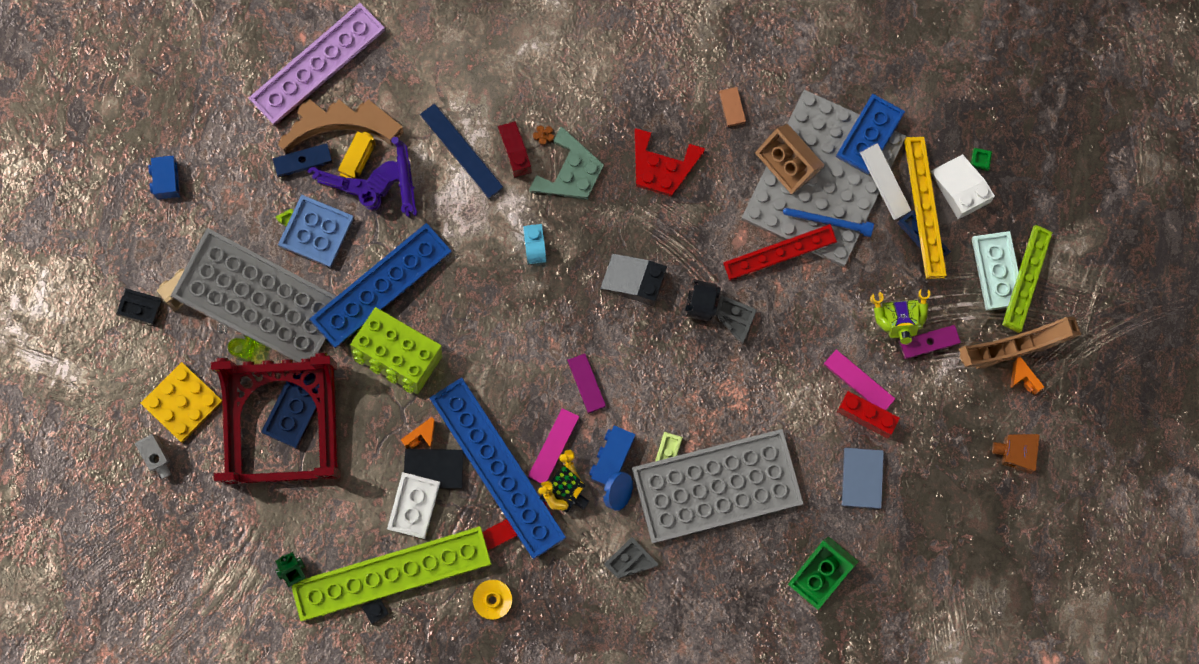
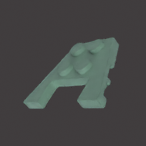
(577, 173)

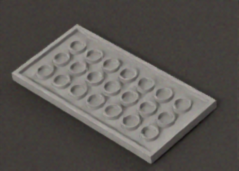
(253, 296)
(717, 486)

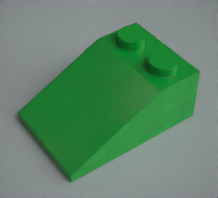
(823, 572)

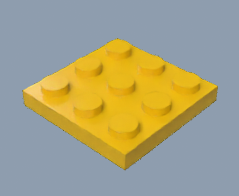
(181, 402)

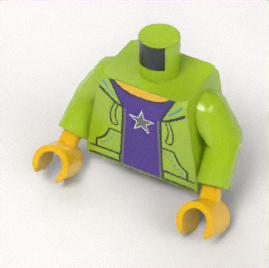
(901, 318)

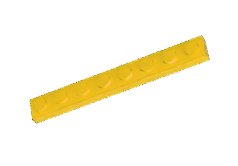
(925, 208)

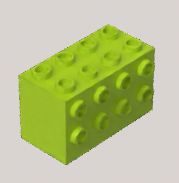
(396, 351)

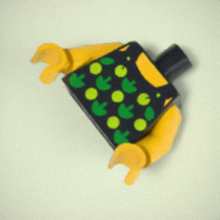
(564, 487)

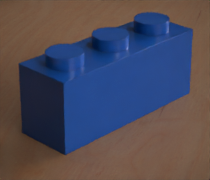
(612, 455)

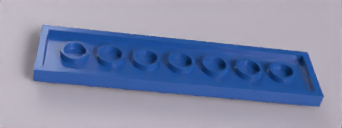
(380, 285)

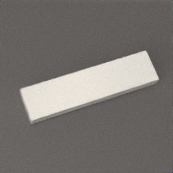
(885, 181)

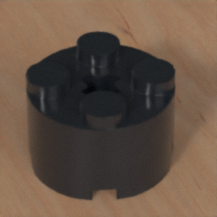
(701, 300)

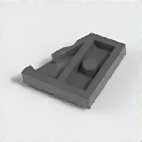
(735, 317)
(630, 560)

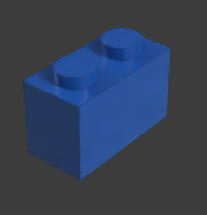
(164, 177)

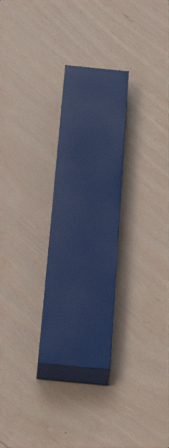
(461, 151)

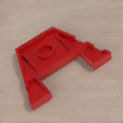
(661, 172)

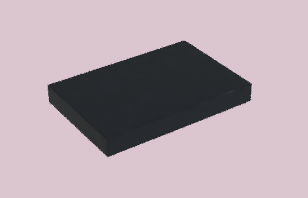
(437, 465)

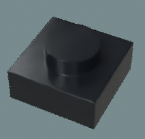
(375, 610)

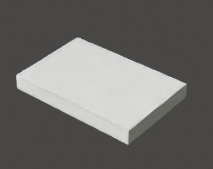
(413, 505)

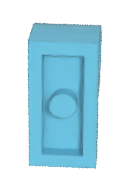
(534, 244)

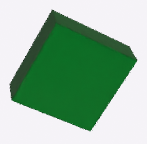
(981, 159)

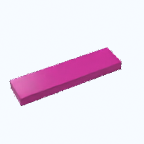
(858, 380)
(553, 446)

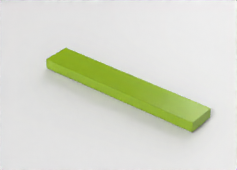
(1027, 279)

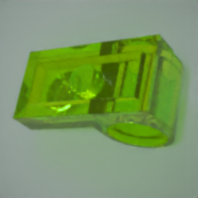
(247, 351)

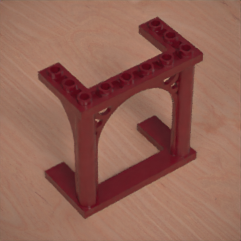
(230, 380)

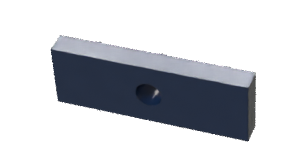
(291, 163)

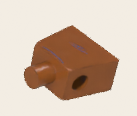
(1018, 451)

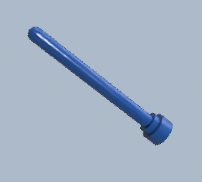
(864, 228)

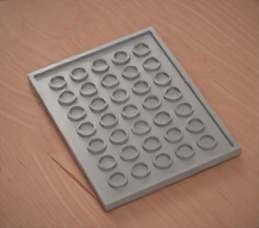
(833, 192)

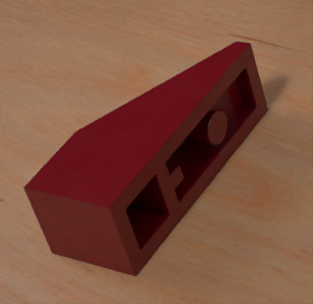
(515, 149)

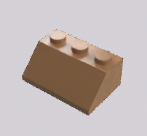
(789, 158)

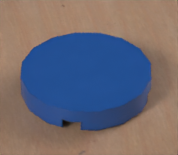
(618, 491)

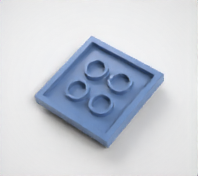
(316, 231)

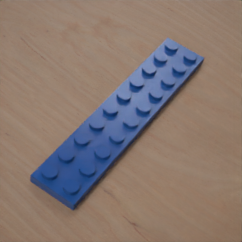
(497, 468)

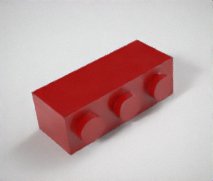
(868, 414)

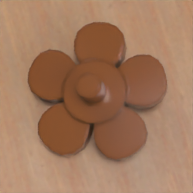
(543, 135)

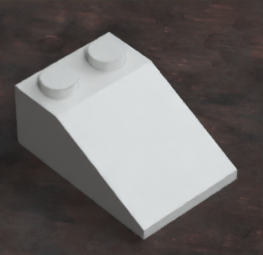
(962, 186)

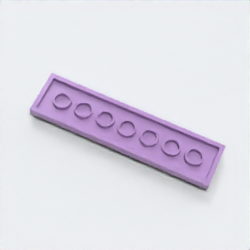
(317, 64)

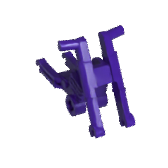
(378, 183)

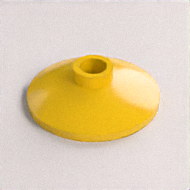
(490, 589)

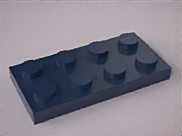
(291, 413)

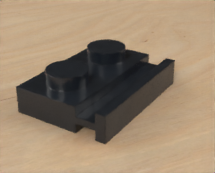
(139, 307)

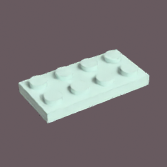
(995, 268)

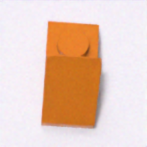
(1023, 372)
(423, 431)

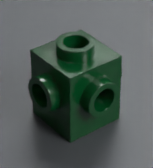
(290, 569)

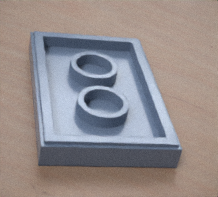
(862, 478)

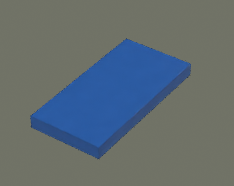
(873, 126)

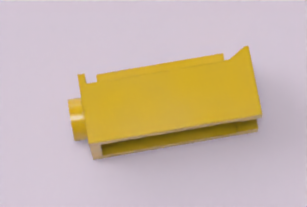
(357, 155)

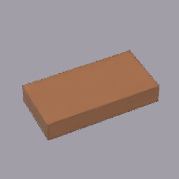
(732, 107)

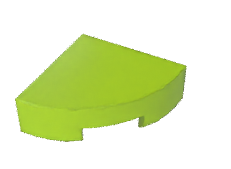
(284, 217)

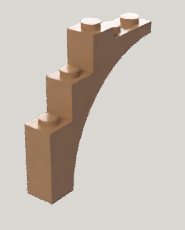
(315, 121)
(1016, 346)

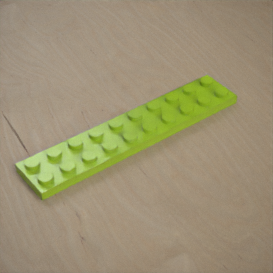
(391, 574)

